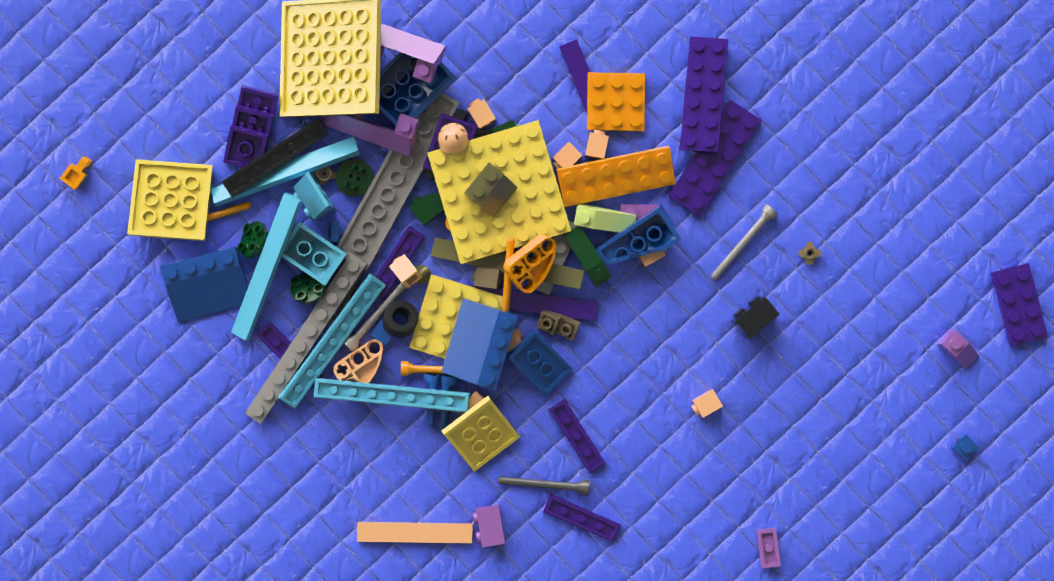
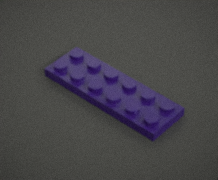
(704, 94)
(708, 170)

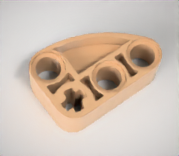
(361, 372)

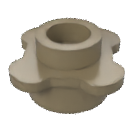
(323, 179)
(809, 258)

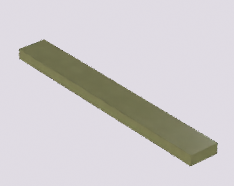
(557, 275)

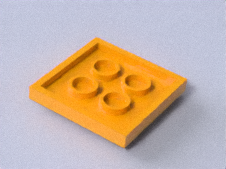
(615, 101)

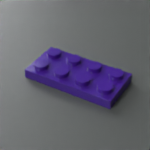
(1019, 304)

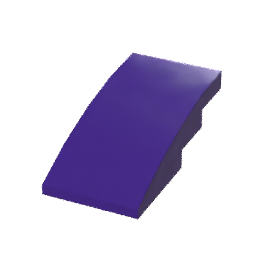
(250, 126)

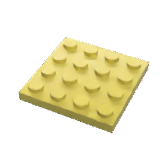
(170, 200)
(440, 313)

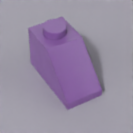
(958, 348)

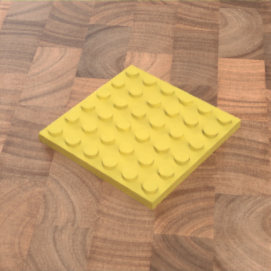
(330, 57)
(531, 209)

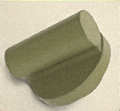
(425, 272)

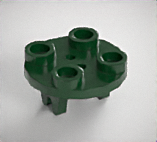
(358, 169)
(253, 239)
(300, 289)

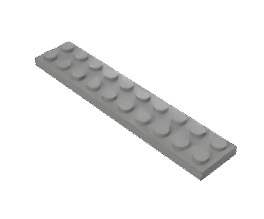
(392, 188)

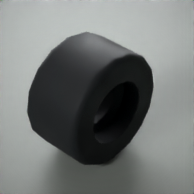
(404, 308)

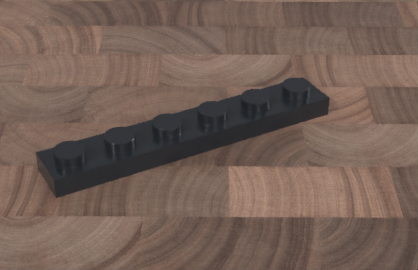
(274, 157)

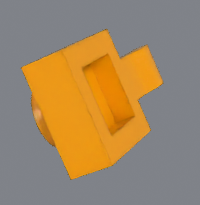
(75, 174)

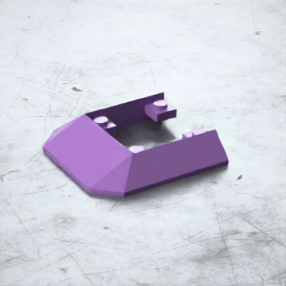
(403, 137)

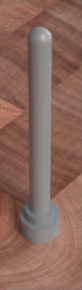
(767, 214)
(353, 341)

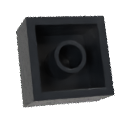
(755, 317)

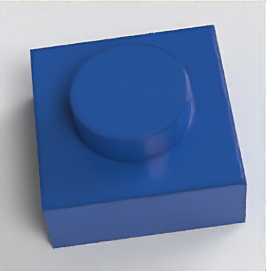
(334, 232)
(965, 447)

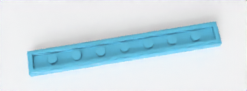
(293, 168)
(266, 266)
(332, 341)
(391, 395)

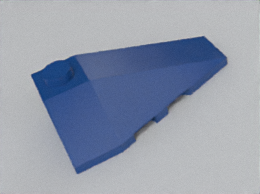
(646, 235)

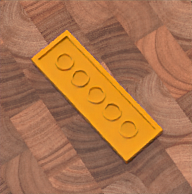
(616, 176)

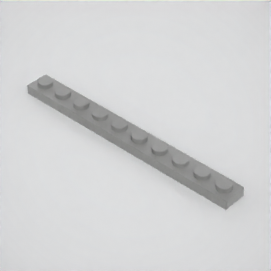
(306, 338)

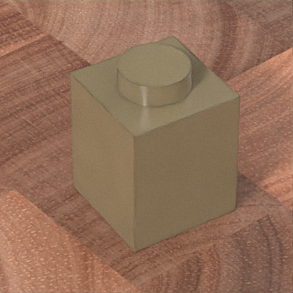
(487, 278)

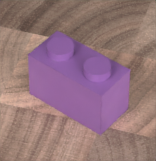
(490, 525)

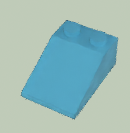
(313, 197)
(313, 253)

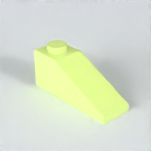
(602, 218)

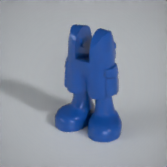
(447, 382)

